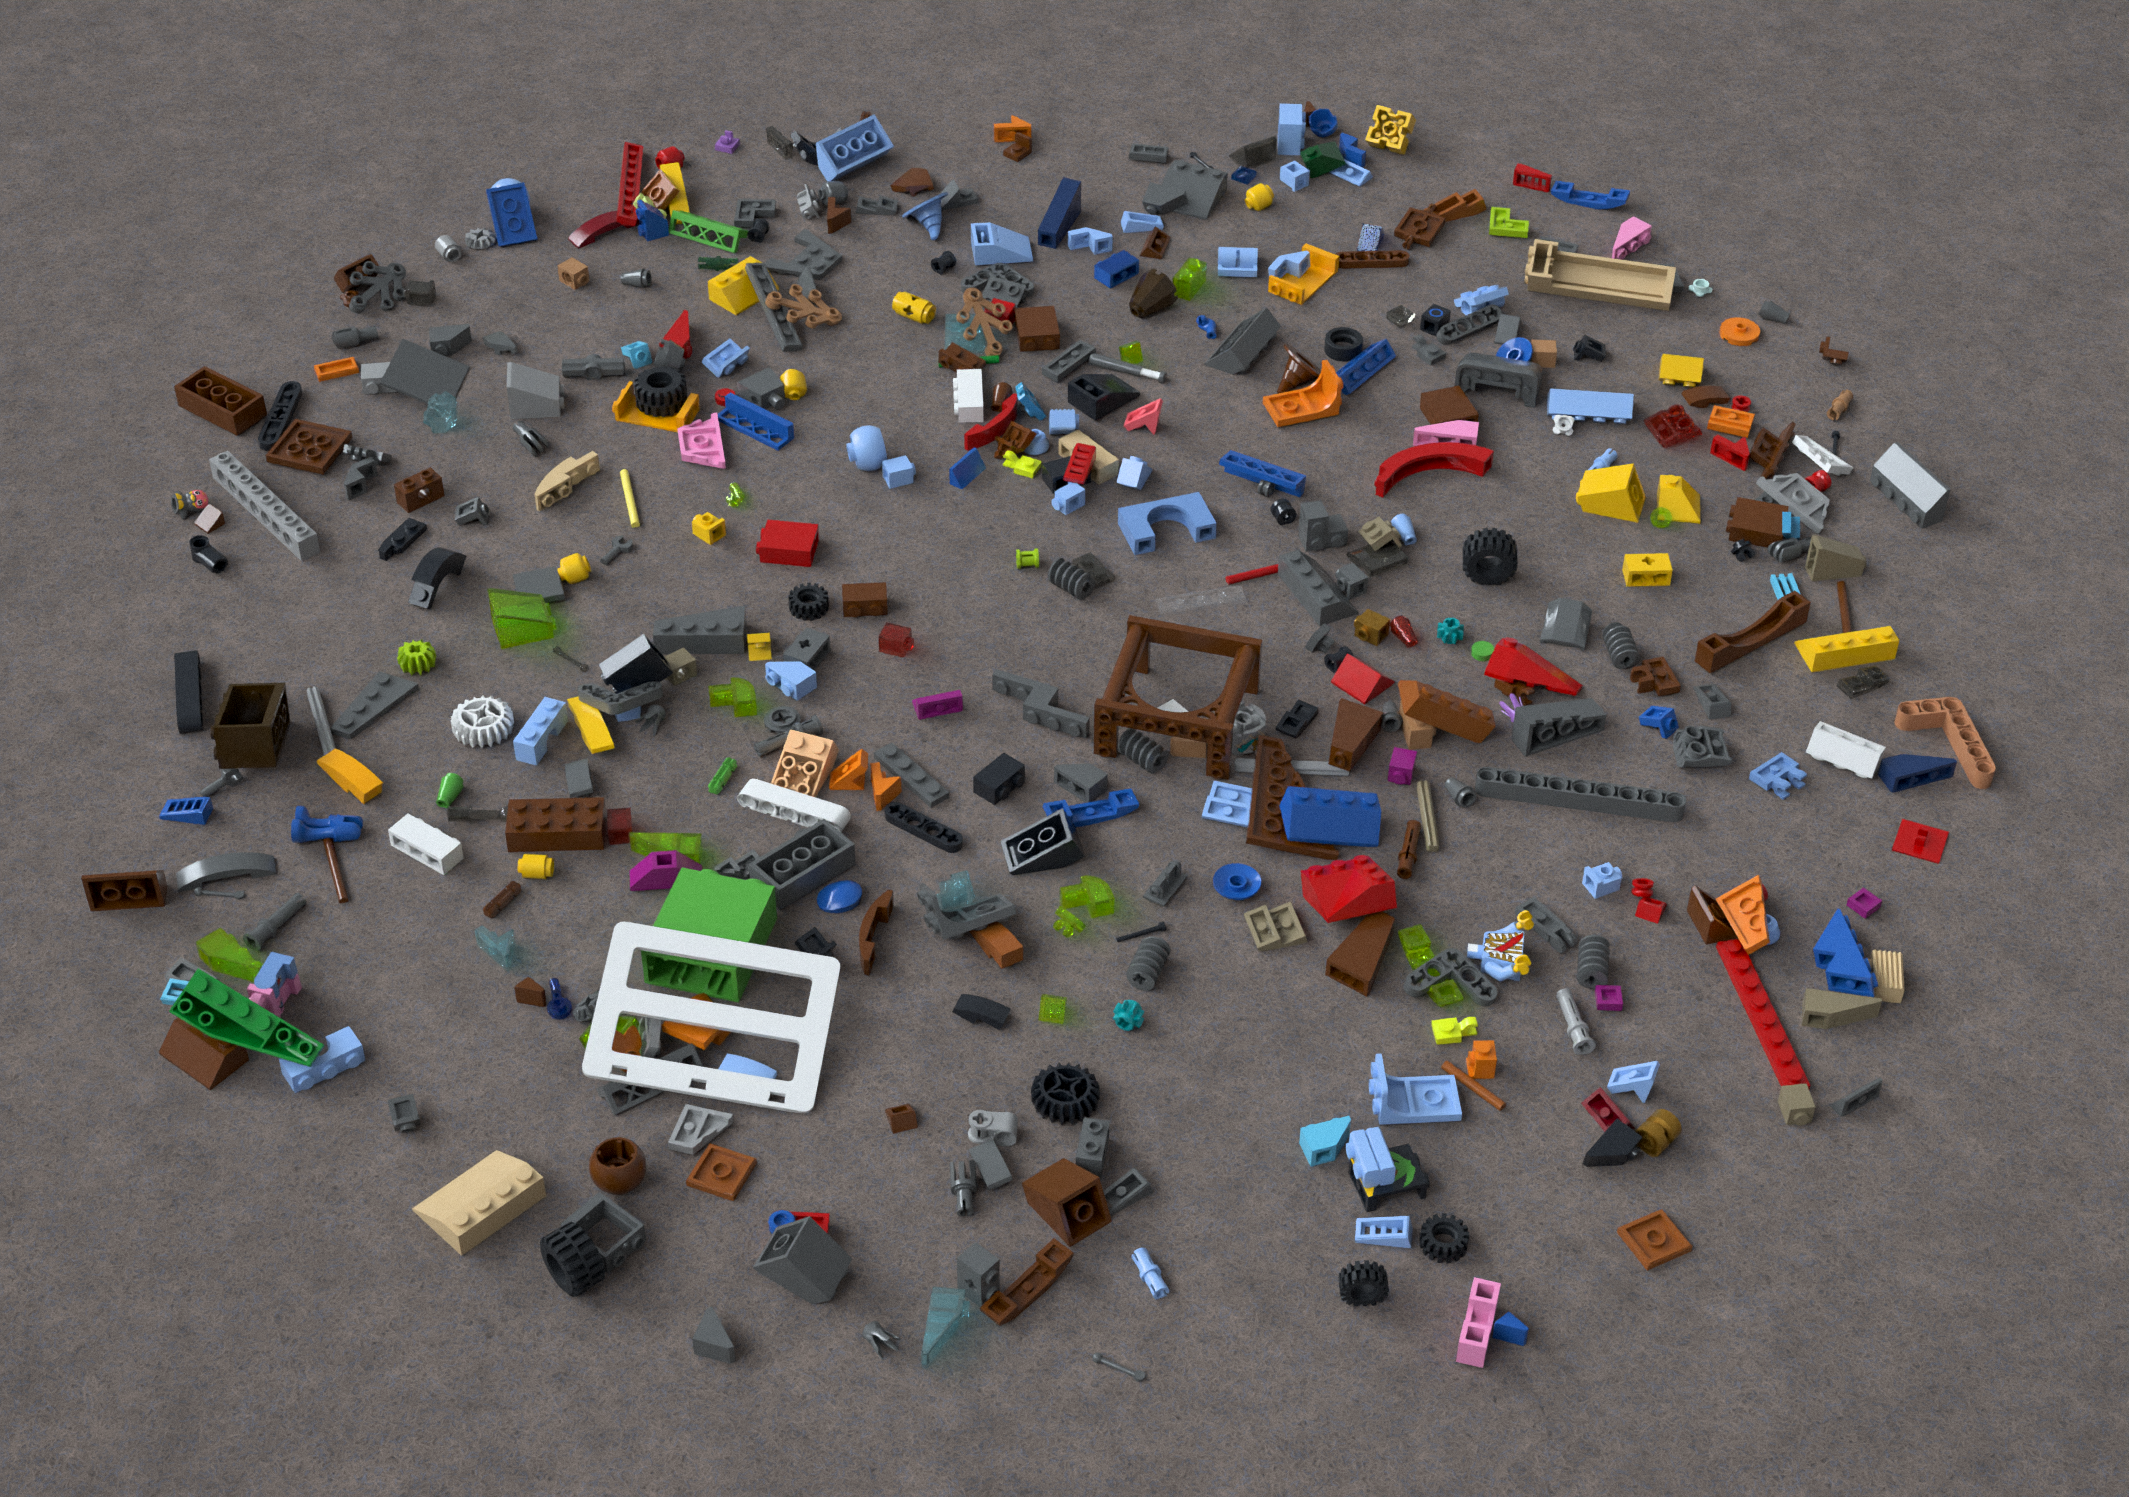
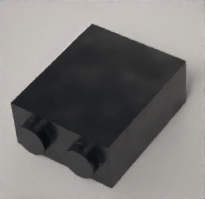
(635, 665)

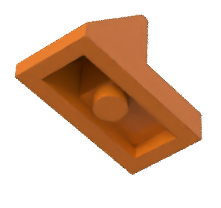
(1006, 131)
(851, 773)
(883, 788)

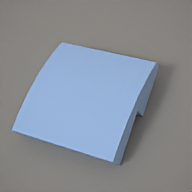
(1228, 804)

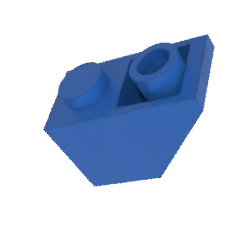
(651, 222)

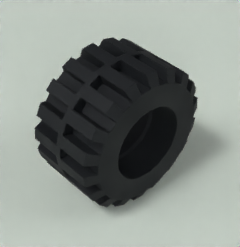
(660, 391)
(1485, 544)
(572, 1259)

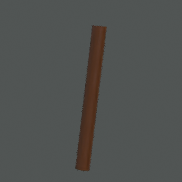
(1844, 608)
(335, 870)

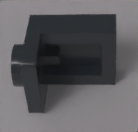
(815, 943)

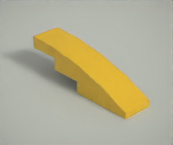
(680, 201)
(591, 726)

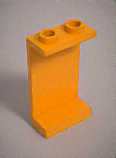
(1300, 289)
(627, 411)

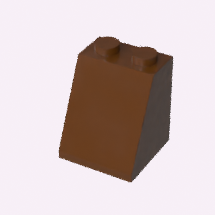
(1068, 1200)

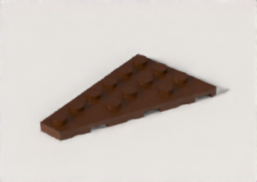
(1270, 780)

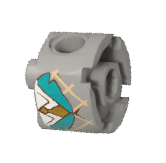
(1247, 726)

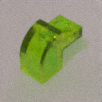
(738, 693)
(1090, 892)

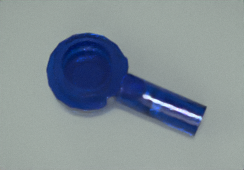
(558, 1007)

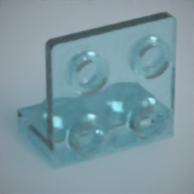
(955, 330)

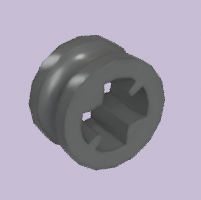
(1266, 488)

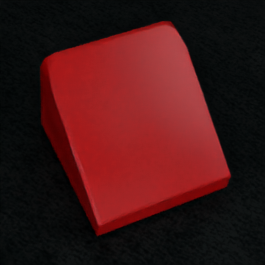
(1650, 909)

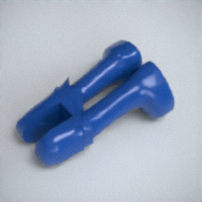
(336, 826)

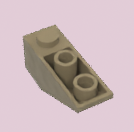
(1835, 1009)

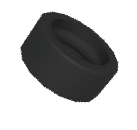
(1343, 353)

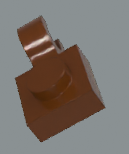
(1517, 688)

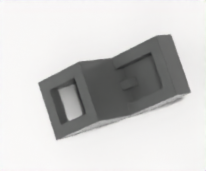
(358, 475)

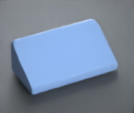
(1353, 173)

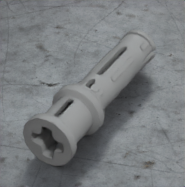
(1577, 1029)

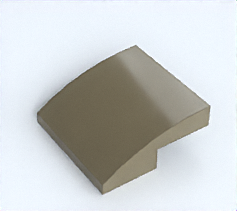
(1275, 927)

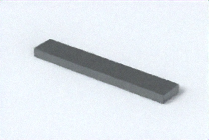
(782, 328)

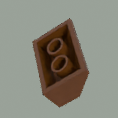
(125, 890)
(201, 1056)

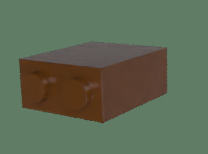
(1037, 328)
(1447, 406)
(1756, 522)

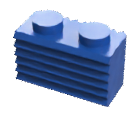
(1116, 269)

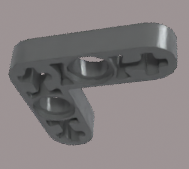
(1000, 271)
(619, 703)
(1447, 970)

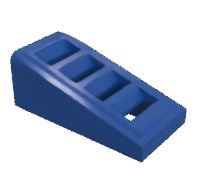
(199, 810)

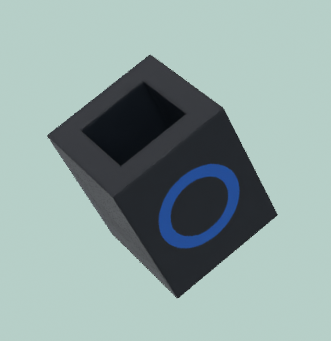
(1434, 319)

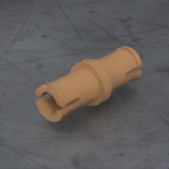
(1840, 404)

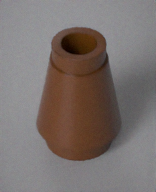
(1000, 393)

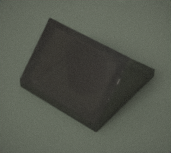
(1256, 153)

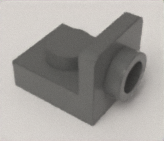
(471, 510)

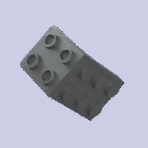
(970, 917)

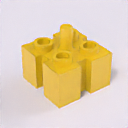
(1390, 129)

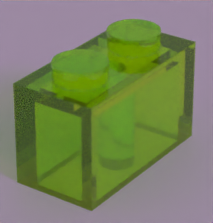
(1190, 278)

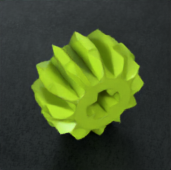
(416, 657)

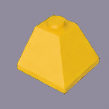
(1679, 498)

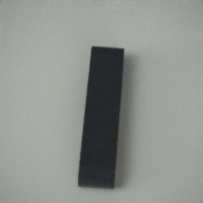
(188, 691)

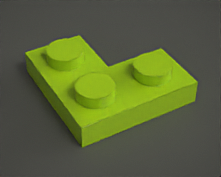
(1504, 226)

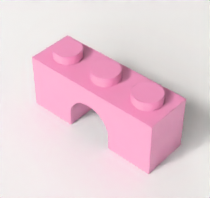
(1478, 1322)

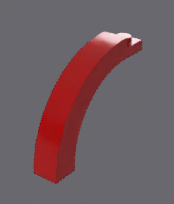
(1430, 457)

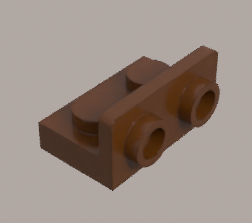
(959, 358)

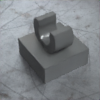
(1320, 640)

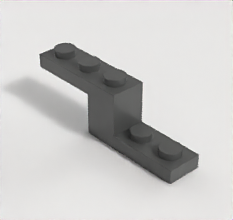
(1040, 704)

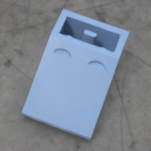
(998, 245)

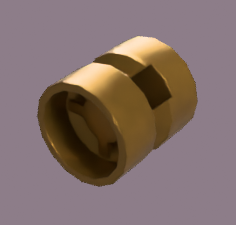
(1659, 1132)

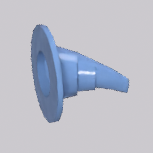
(929, 214)

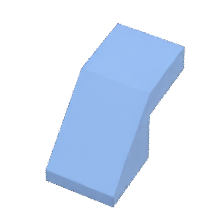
(1097, 240)
(1293, 263)

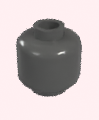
(833, 189)

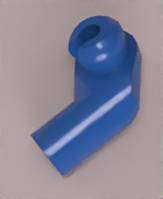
(1207, 325)

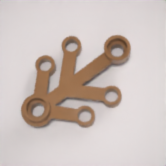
(826, 315)
(983, 319)

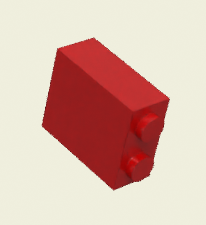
(788, 543)

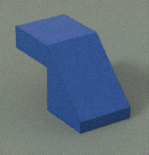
(1349, 150)

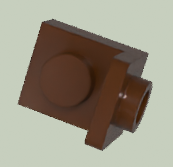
(1020, 149)

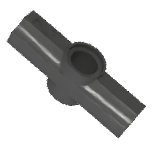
(593, 367)

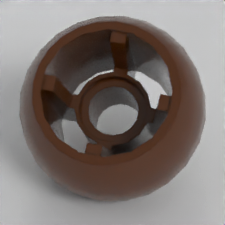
(617, 1166)

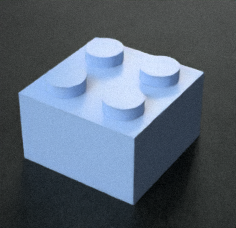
(1291, 129)

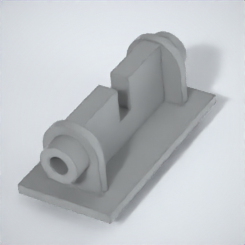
(808, 203)

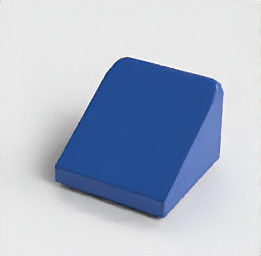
(1510, 1329)

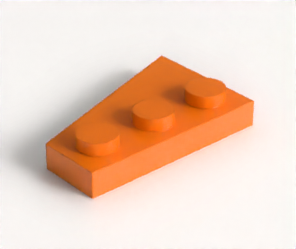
(1747, 914)

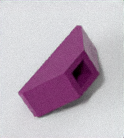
(660, 870)

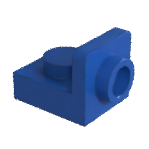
(1662, 718)

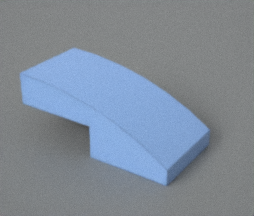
(746, 1066)

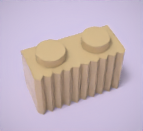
(1889, 975)

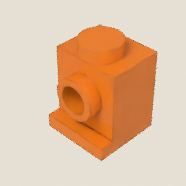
(1482, 1060)

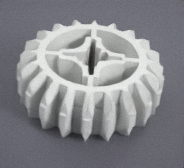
(482, 721)

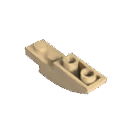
(560, 480)

